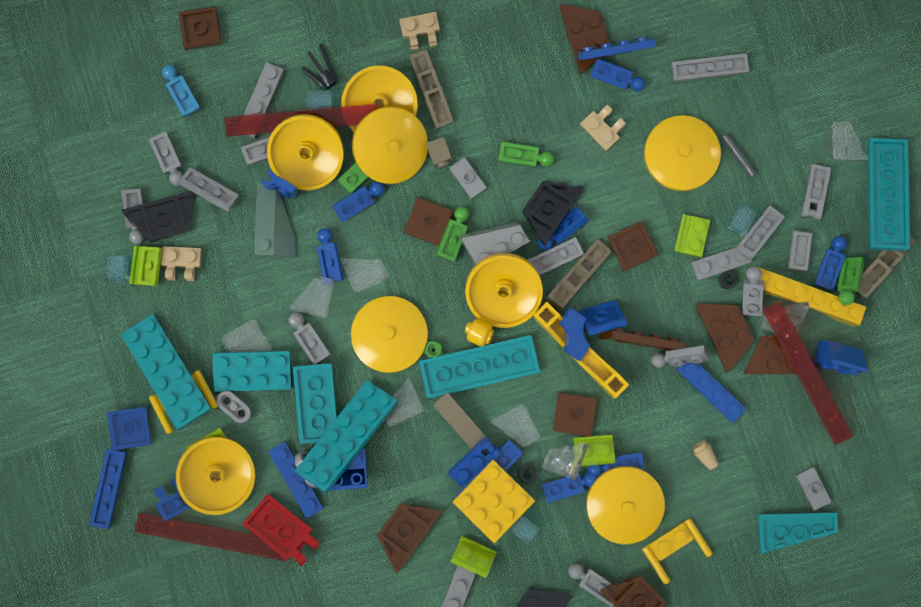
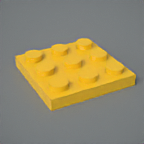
(493, 501)

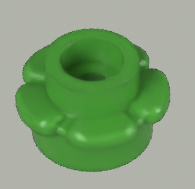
(438, 349)

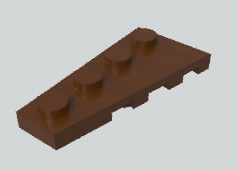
(640, 340)

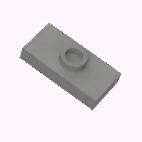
(468, 178)
(799, 251)
(813, 488)

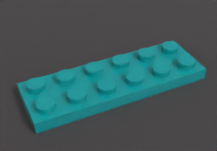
(888, 194)
(479, 366)
(166, 372)
(346, 436)

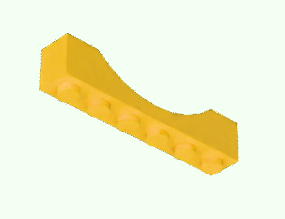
(818, 300)
(593, 364)

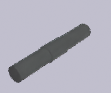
(739, 155)

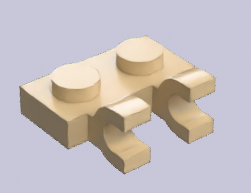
(420, 25)
(600, 131)
(181, 257)

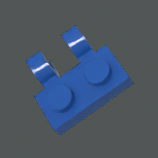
(285, 188)
(170, 506)

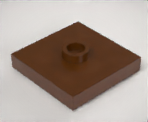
(200, 28)
(428, 221)
(632, 246)
(574, 414)

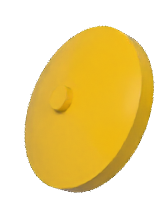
(381, 86)
(389, 145)
(305, 151)
(682, 153)
(504, 290)
(389, 334)
(215, 475)
(625, 504)

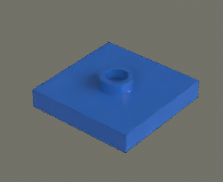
(603, 317)
(128, 428)

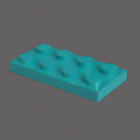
(252, 370)
(314, 400)

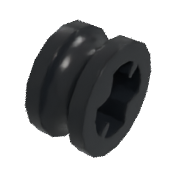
(731, 275)
(522, 471)

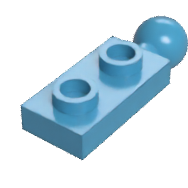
(180, 91)

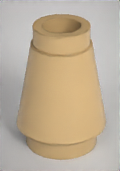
(705, 454)

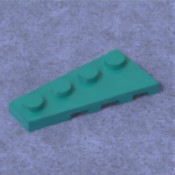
(793, 528)

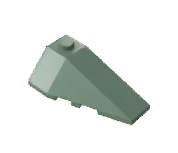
(272, 226)

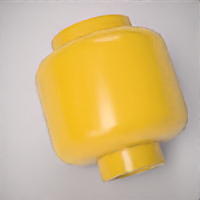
(479, 332)

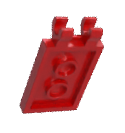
(280, 529)

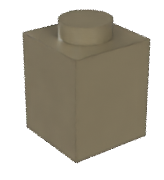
(439, 153)

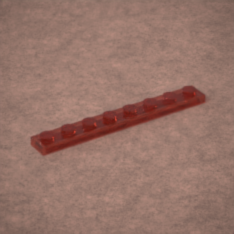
(268, 122)
(807, 372)
(204, 535)

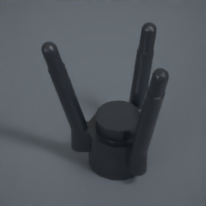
(327, 78)

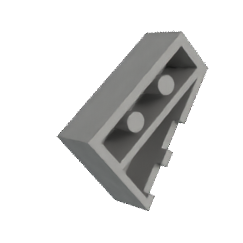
(493, 241)

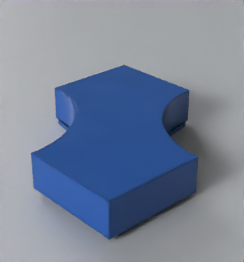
(575, 341)

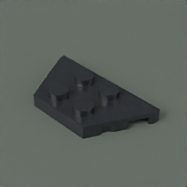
(549, 207)
(162, 217)
(541, 598)

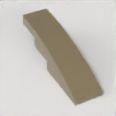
(431, 88)
(879, 269)
(579, 274)
(459, 421)

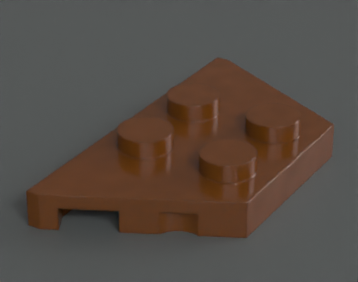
(584, 30)
(727, 331)
(770, 358)
(405, 531)
(633, 593)

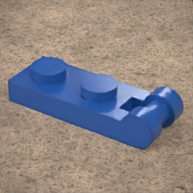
(473, 461)

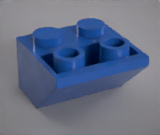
(840, 357)
(355, 475)

